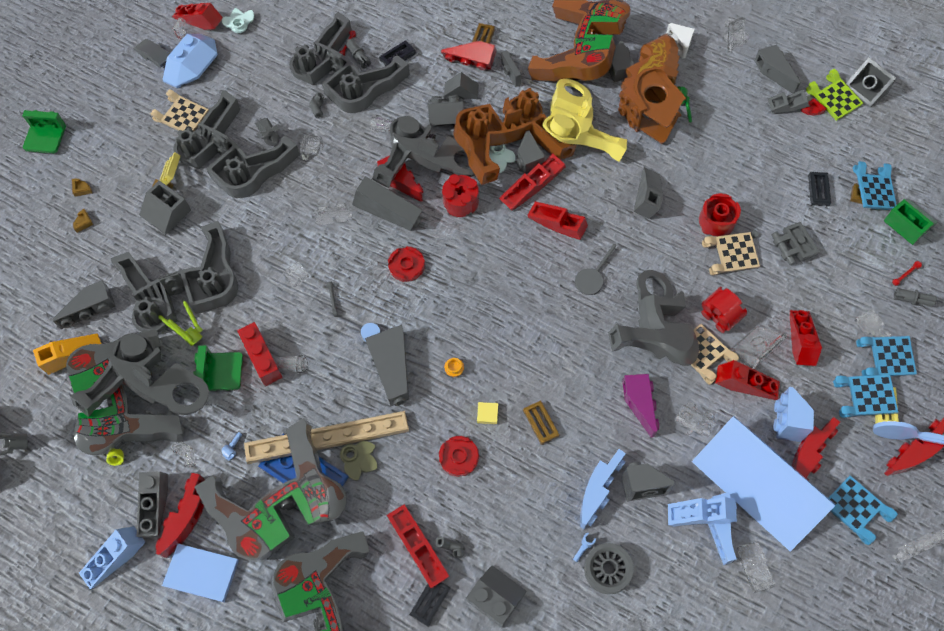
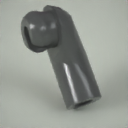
(316, 103)

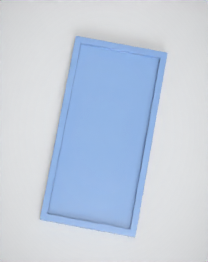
(763, 483)

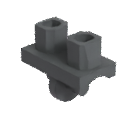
(267, 131)

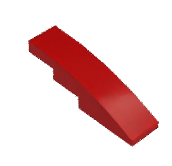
(533, 182)
(417, 546)

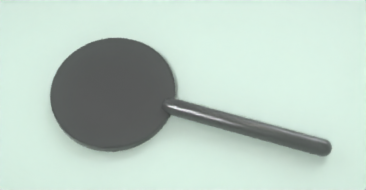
(589, 280)

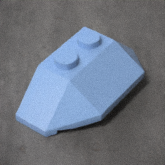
(189, 59)

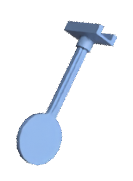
(904, 431)

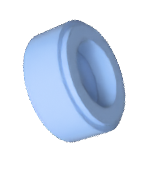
(369, 329)

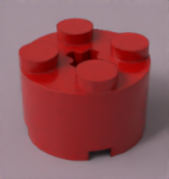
(460, 195)
(719, 215)
(723, 309)

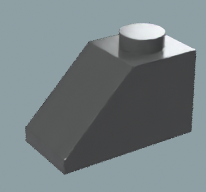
(529, 154)

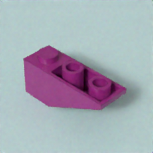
(638, 397)

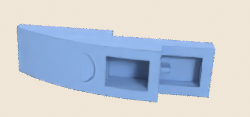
(595, 493)

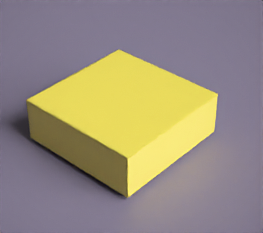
(487, 413)

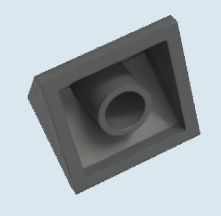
(871, 82)

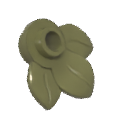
(361, 461)

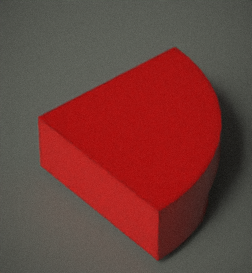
(814, 108)

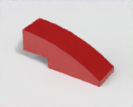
(558, 219)

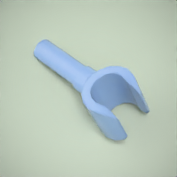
(228, 451)
(583, 548)

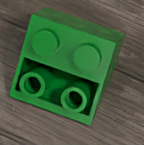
(909, 221)

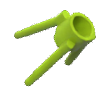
(191, 335)

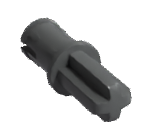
(358, 53)
(915, 297)

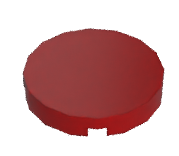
(406, 264)
(458, 456)

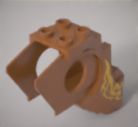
(650, 80)

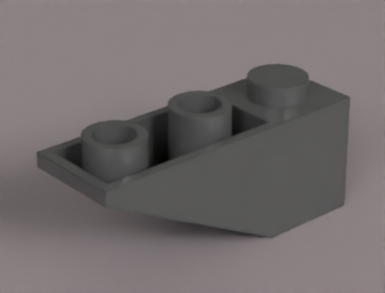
(776, 67)
(649, 194)
(87, 303)
(151, 502)

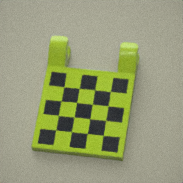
(836, 97)

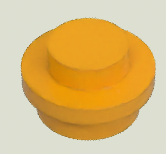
(454, 367)

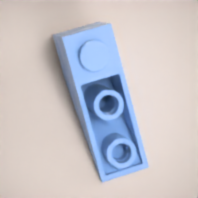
(113, 554)

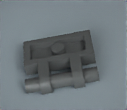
(799, 240)

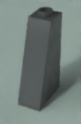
(386, 204)
(390, 362)

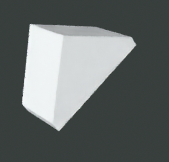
(682, 37)

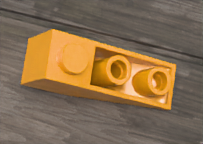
(54, 355)

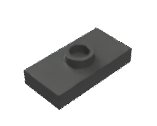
(510, 68)

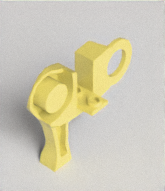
(573, 118)

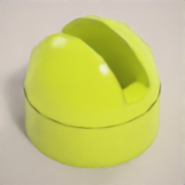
(115, 461)

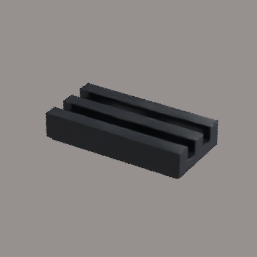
(404, 54)
(820, 201)
(420, 618)

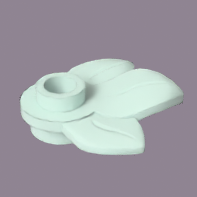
(238, 21)
(501, 157)

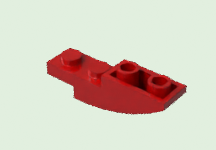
(808, 452)
(915, 452)
(180, 525)

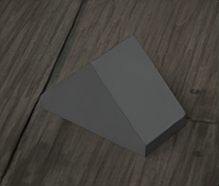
(461, 86)

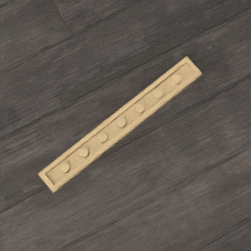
(330, 436)

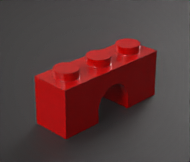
(259, 354)

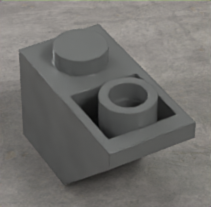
(620, 62)

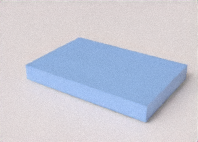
(200, 573)

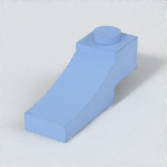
(702, 511)
(722, 537)

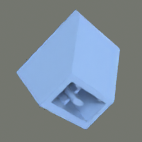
(794, 416)

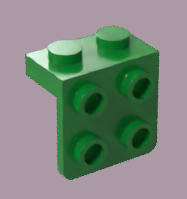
(44, 131)
(219, 370)

